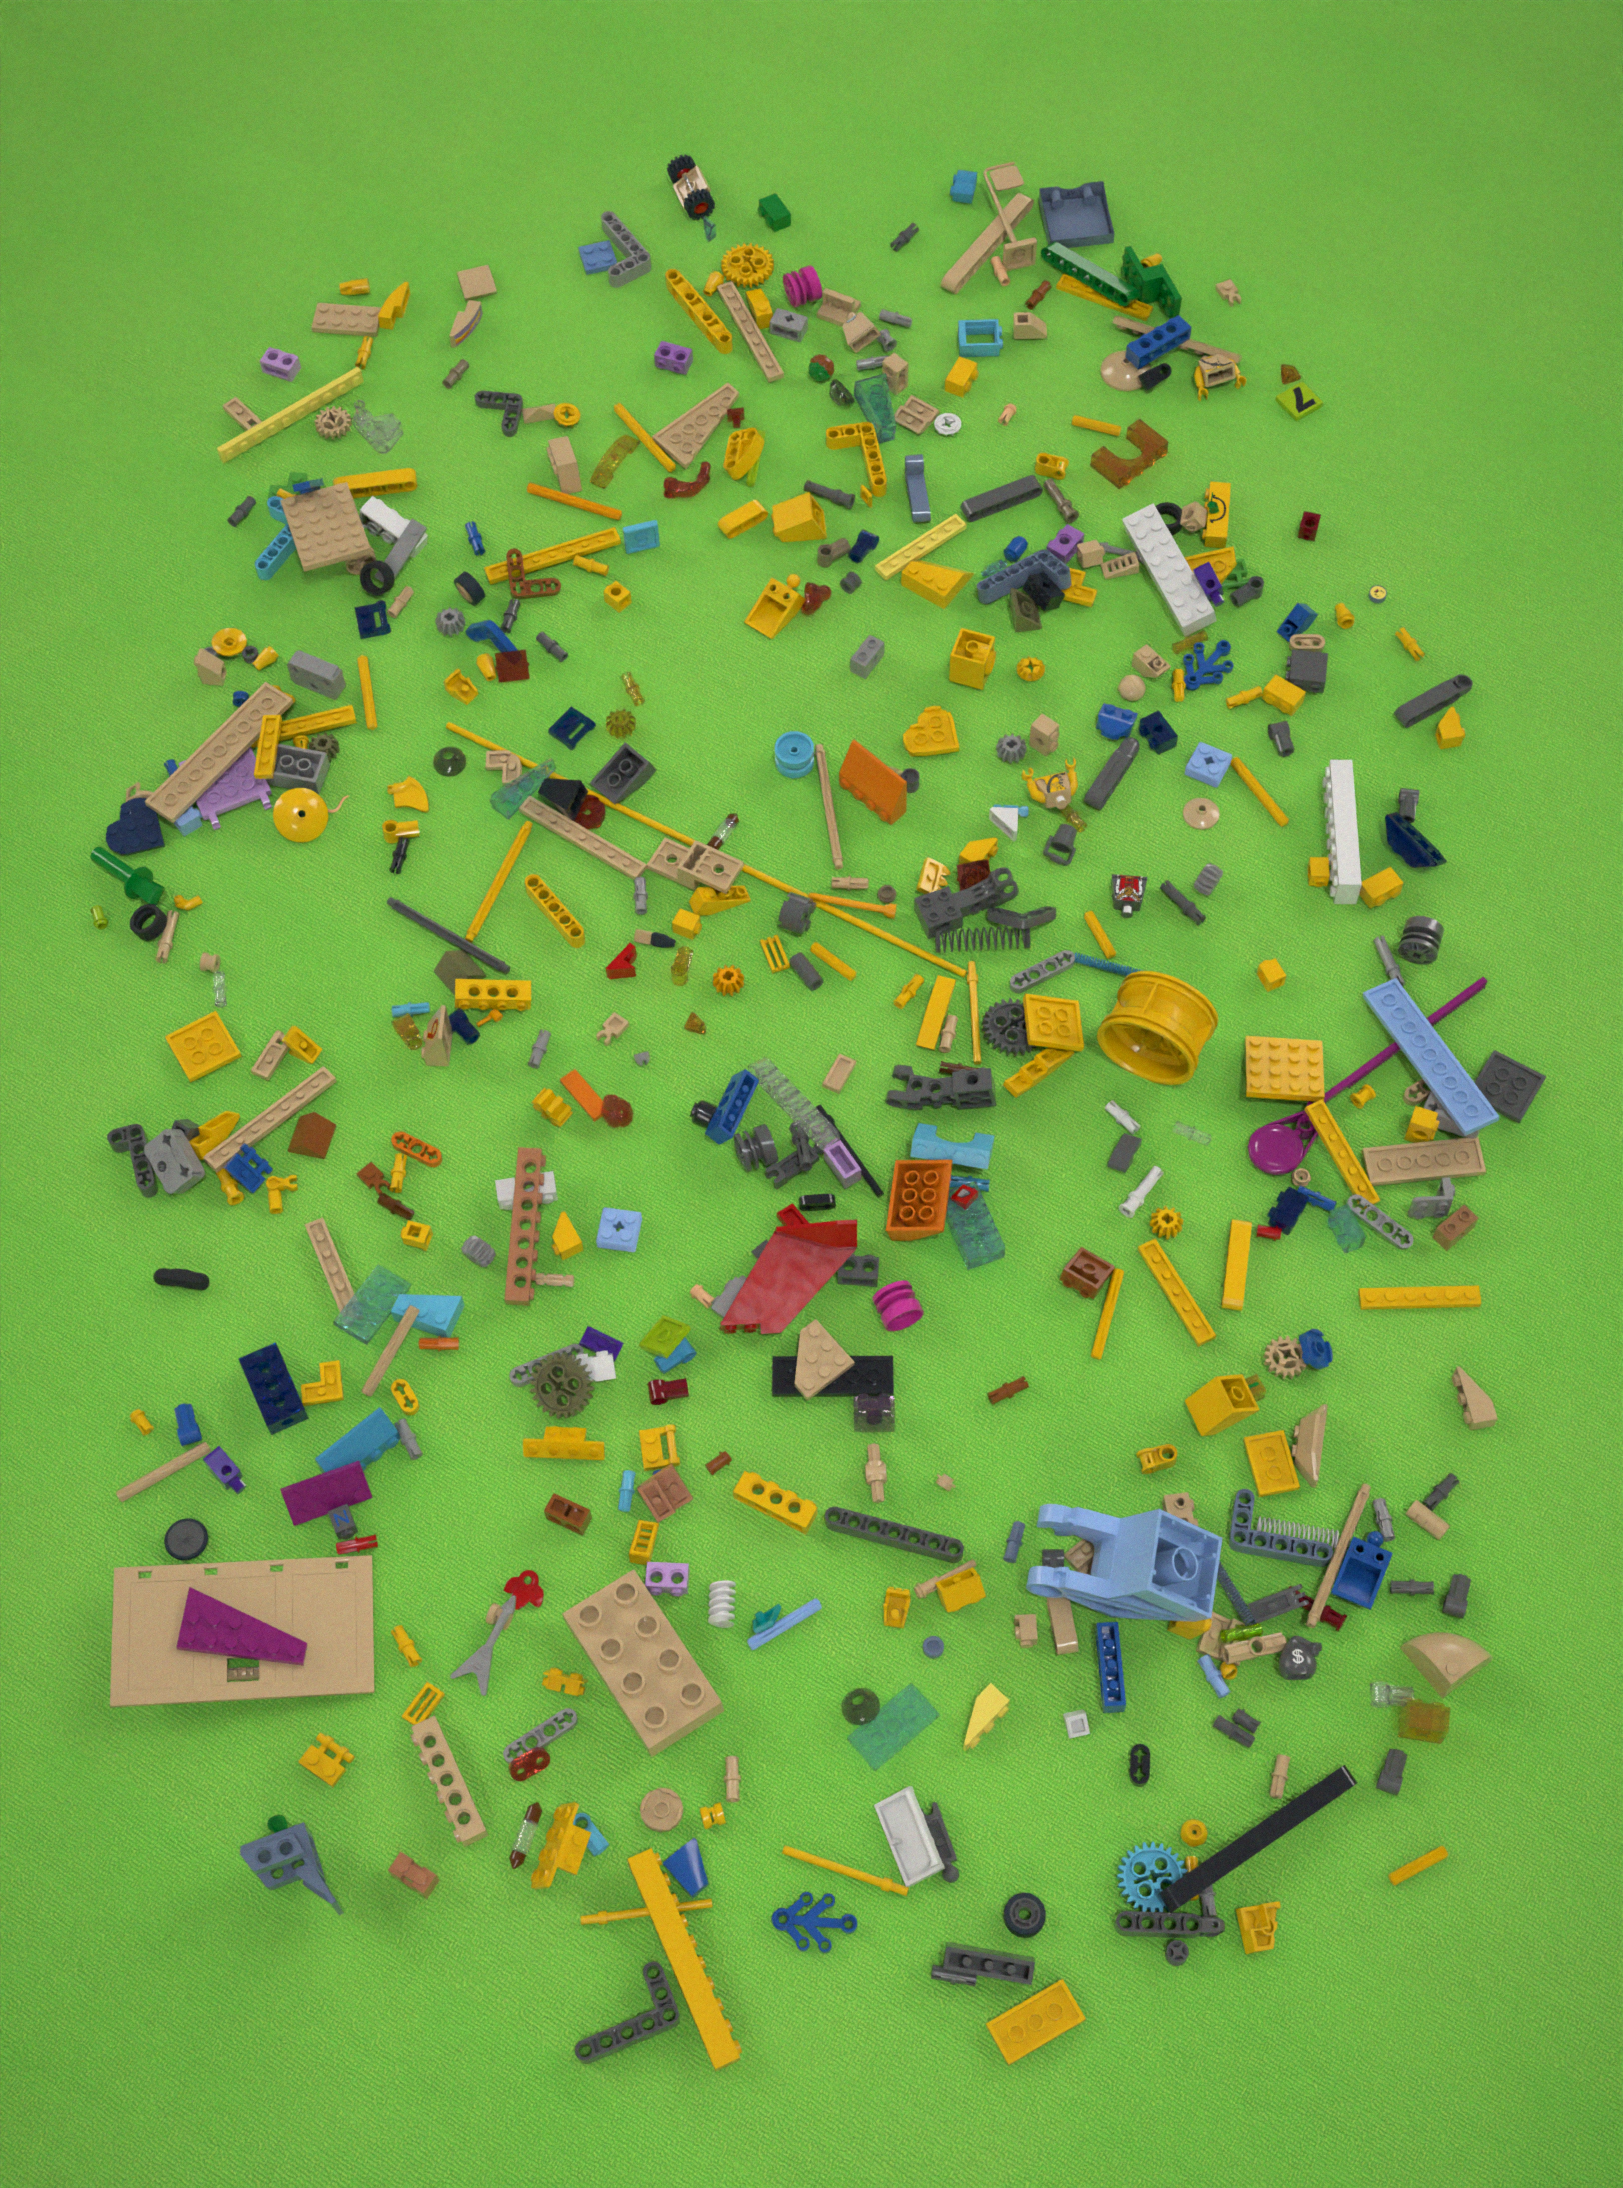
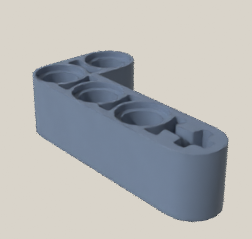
(917, 488)

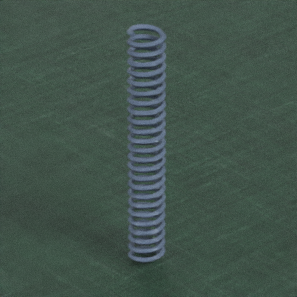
(1235, 1595)

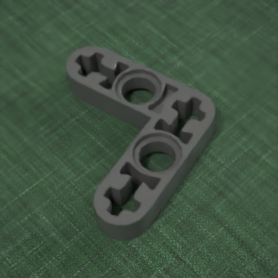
(510, 407)
(1019, 920)

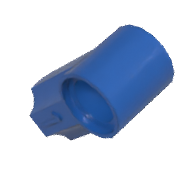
(188, 1429)

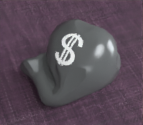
(1298, 1659)

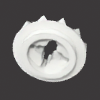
(950, 419)

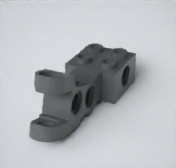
(946, 910)
(965, 1089)

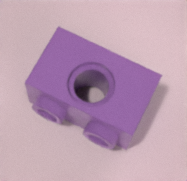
(1065, 543)

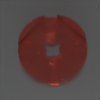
(597, 814)

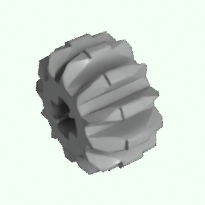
(450, 621)
(1011, 748)
(1208, 879)
(478, 1251)

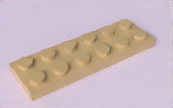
(1423, 1161)

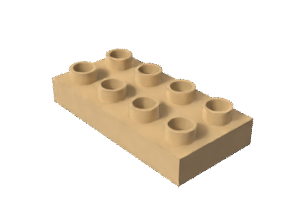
(643, 1663)

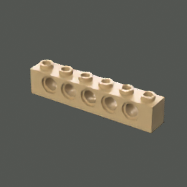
(474, 1829)

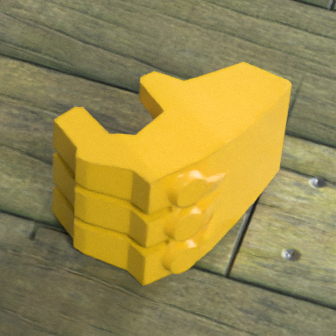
(460, 687)
(896, 1607)

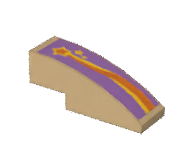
(465, 322)

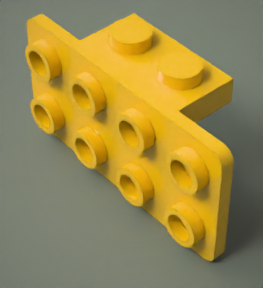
(563, 1847)

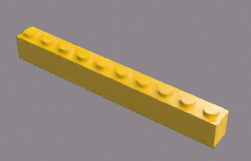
(684, 1960)

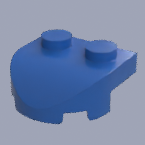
(1115, 721)

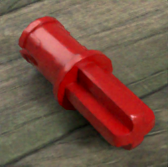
(356, 1544)

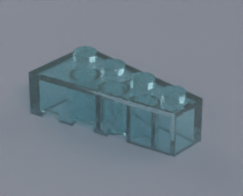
(875, 403)

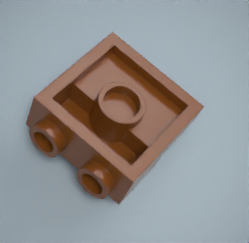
(1086, 1273)

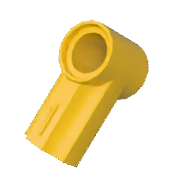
(400, 829)

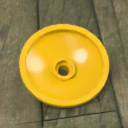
(291, 824)

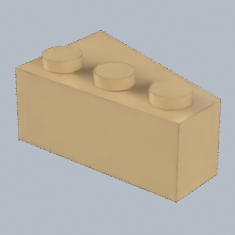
(564, 464)

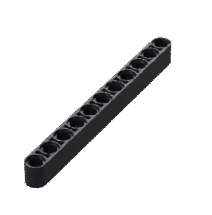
(1257, 1838)

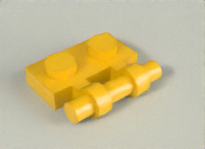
(323, 1766)

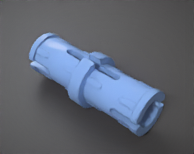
(1214, 1676)

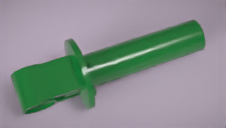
(136, 882)

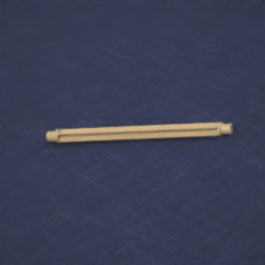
(829, 807)
(1338, 1555)

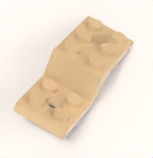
(695, 865)

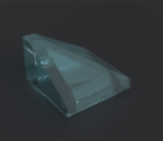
(709, 229)

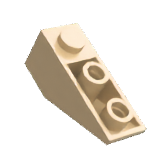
(1477, 1405)

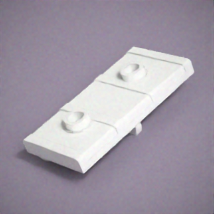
(909, 1836)

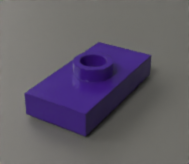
(598, 1341)

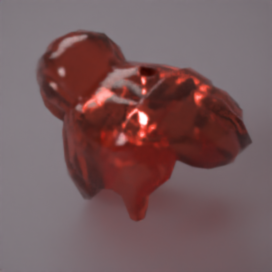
(814, 597)
(612, 1108)

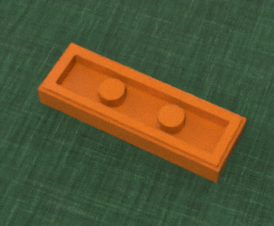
(583, 1094)

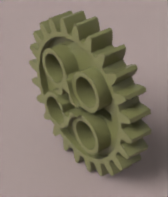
(552, 1400)

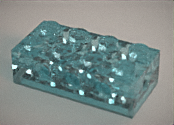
(979, 1242)

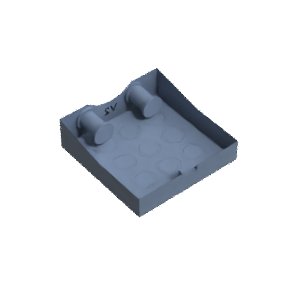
(1076, 215)

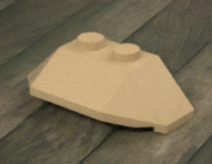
(1309, 1444)

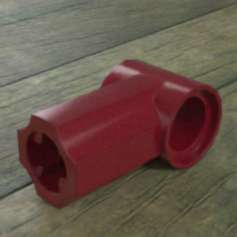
(663, 1391)

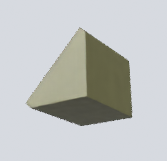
(1024, 612)
(457, 965)

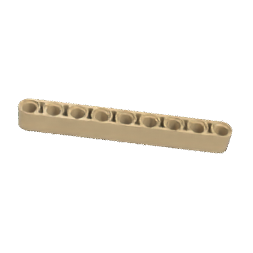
(986, 244)

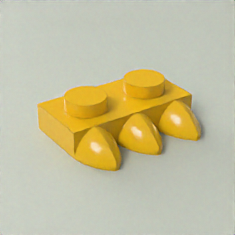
(931, 877)

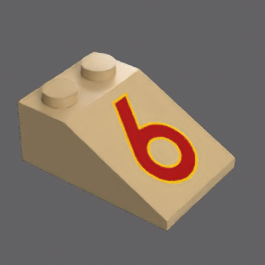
(438, 1039)

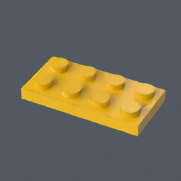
(1035, 2022)

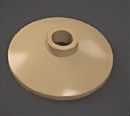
(1201, 819)

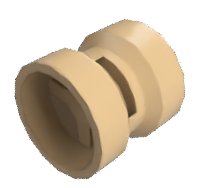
(494, 1614)

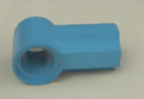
(683, 1353)

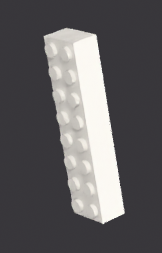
(1169, 570)
(1342, 832)

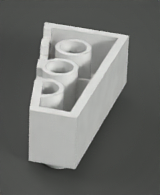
(386, 523)

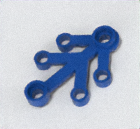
(1206, 666)
(811, 1921)

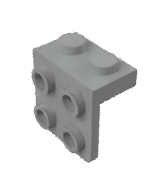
(1434, 1205)

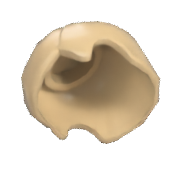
(1131, 687)

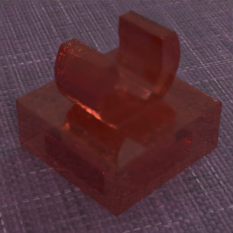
(735, 415)

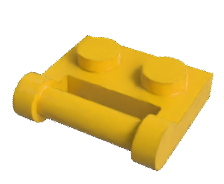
(652, 1447)

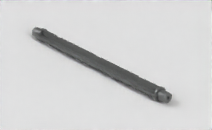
(448, 935)

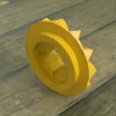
(572, 411)
(1025, 673)

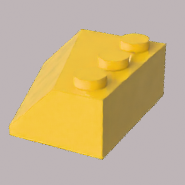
(934, 581)

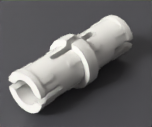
(1122, 1117)

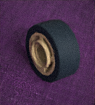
(469, 588)

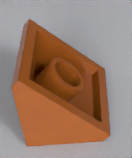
(312, 1136)

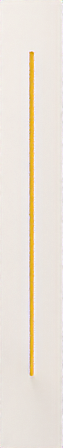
(747, 869)

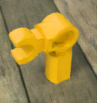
(274, 1186)

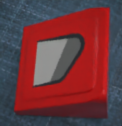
(964, 1196)

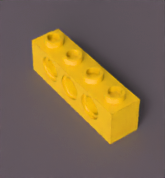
(501, 988)
(799, 1521)

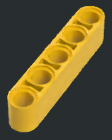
(380, 482)
(559, 917)
(1236, 1265)

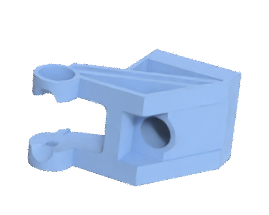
(1140, 1565)

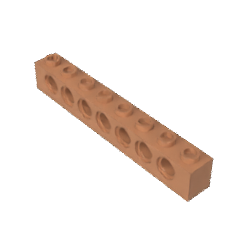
(525, 1158)

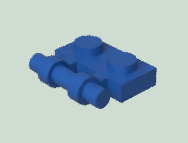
(244, 1172)

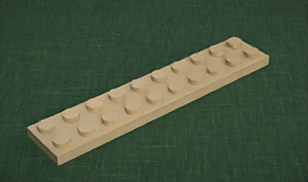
(217, 753)

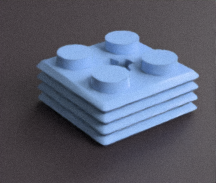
(1212, 773)
(627, 1237)

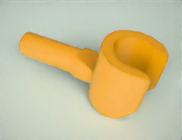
(494, 1014)

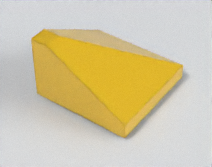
(866, 495)

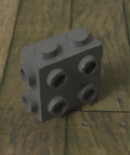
(1307, 670)

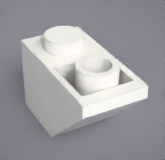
(601, 1365)

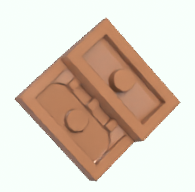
(664, 1492)

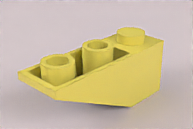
(987, 1709)

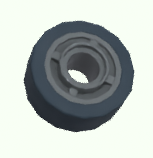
(1029, 1903)

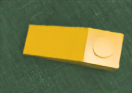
(760, 308)

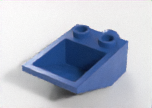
(1362, 1572)

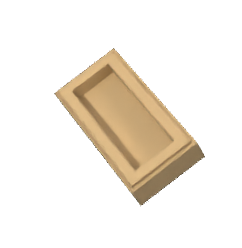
(839, 1073)

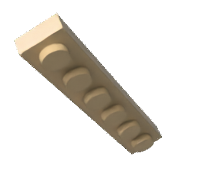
(330, 1262)

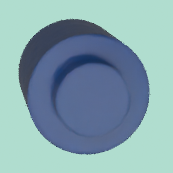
(1015, 548)

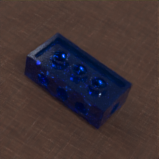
(269, 1400)

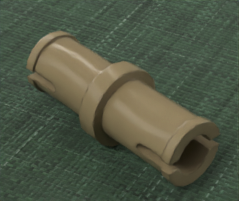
(455, 373)

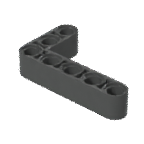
(636, 2023)

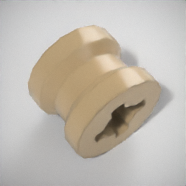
(210, 962)

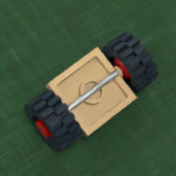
(691, 187)

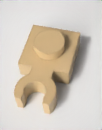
(1228, 291)
(613, 1026)

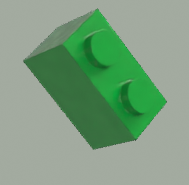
(774, 212)

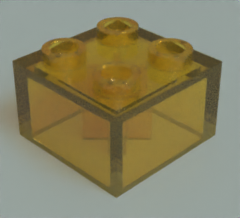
(1424, 1721)

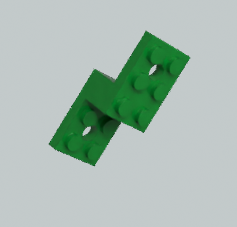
(1151, 283)

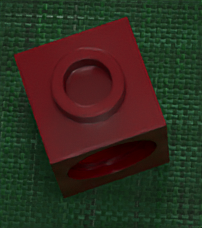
(1309, 526)

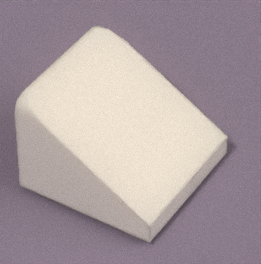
(1076, 1723)

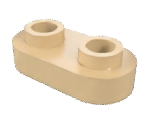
(1306, 642)

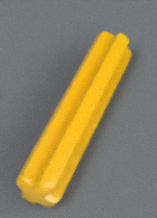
(1096, 425)
(1099, 934)
(833, 961)
(1418, 1865)

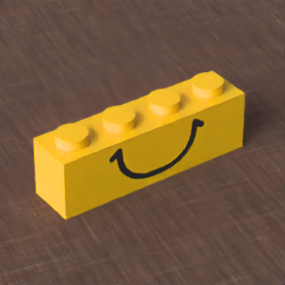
(1217, 523)

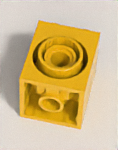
(972, 658)

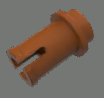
(718, 1462)

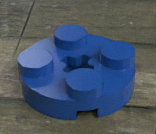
(1315, 1349)

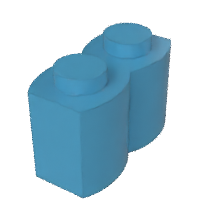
(964, 186)

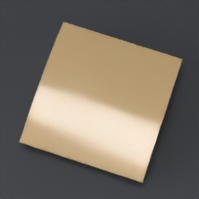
(476, 282)
(916, 415)
(1081, 1556)
(1210, 1641)

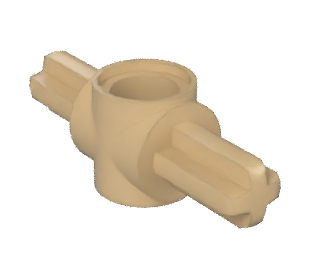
(875, 1473)

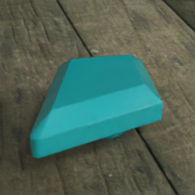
(766, 1620)

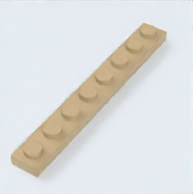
(750, 331)
(1200, 348)
(582, 838)
(270, 1118)

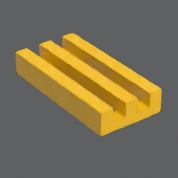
(770, 941)
(406, 1716)

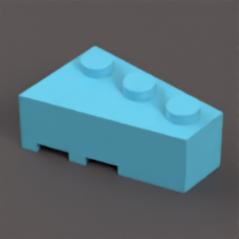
(436, 1312)

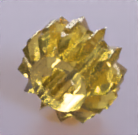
(620, 723)

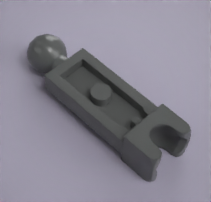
(790, 1166)
(943, 1843)

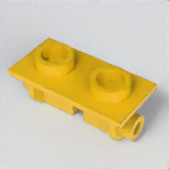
(557, 1678)

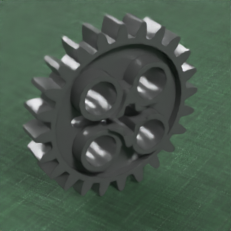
(1002, 1014)

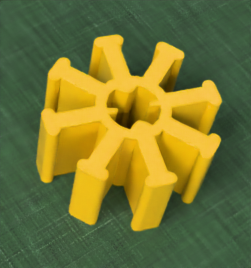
(552, 1107)

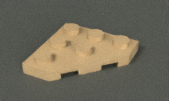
(818, 1360)

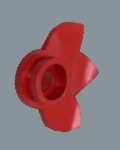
(525, 1592)

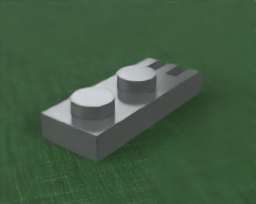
(1277, 1604)

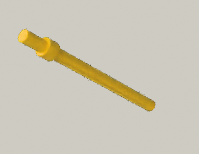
(972, 981)
(886, 1884)
(604, 1916)

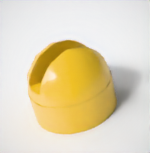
(1226, 1669)

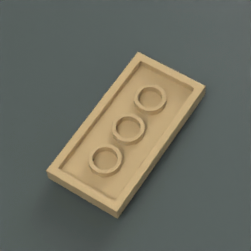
(346, 319)

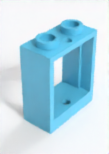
(976, 327)

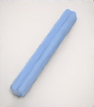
(784, 1624)

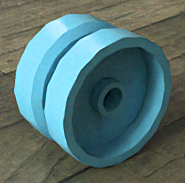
(794, 754)

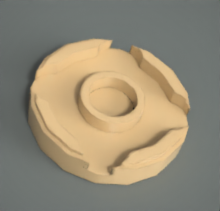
(661, 1810)

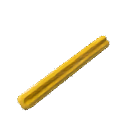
(367, 692)
(1259, 791)
(1107, 1314)

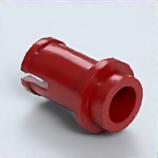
(1269, 1232)

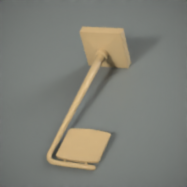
(1017, 253)

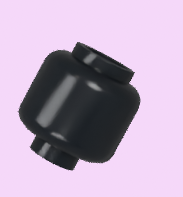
(702, 1113)

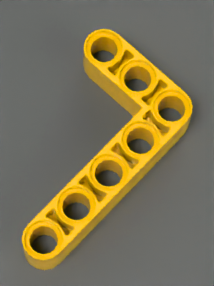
(862, 435)

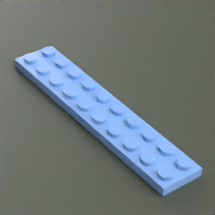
(1430, 1057)

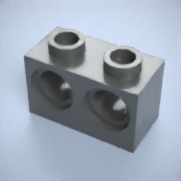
(858, 1275)

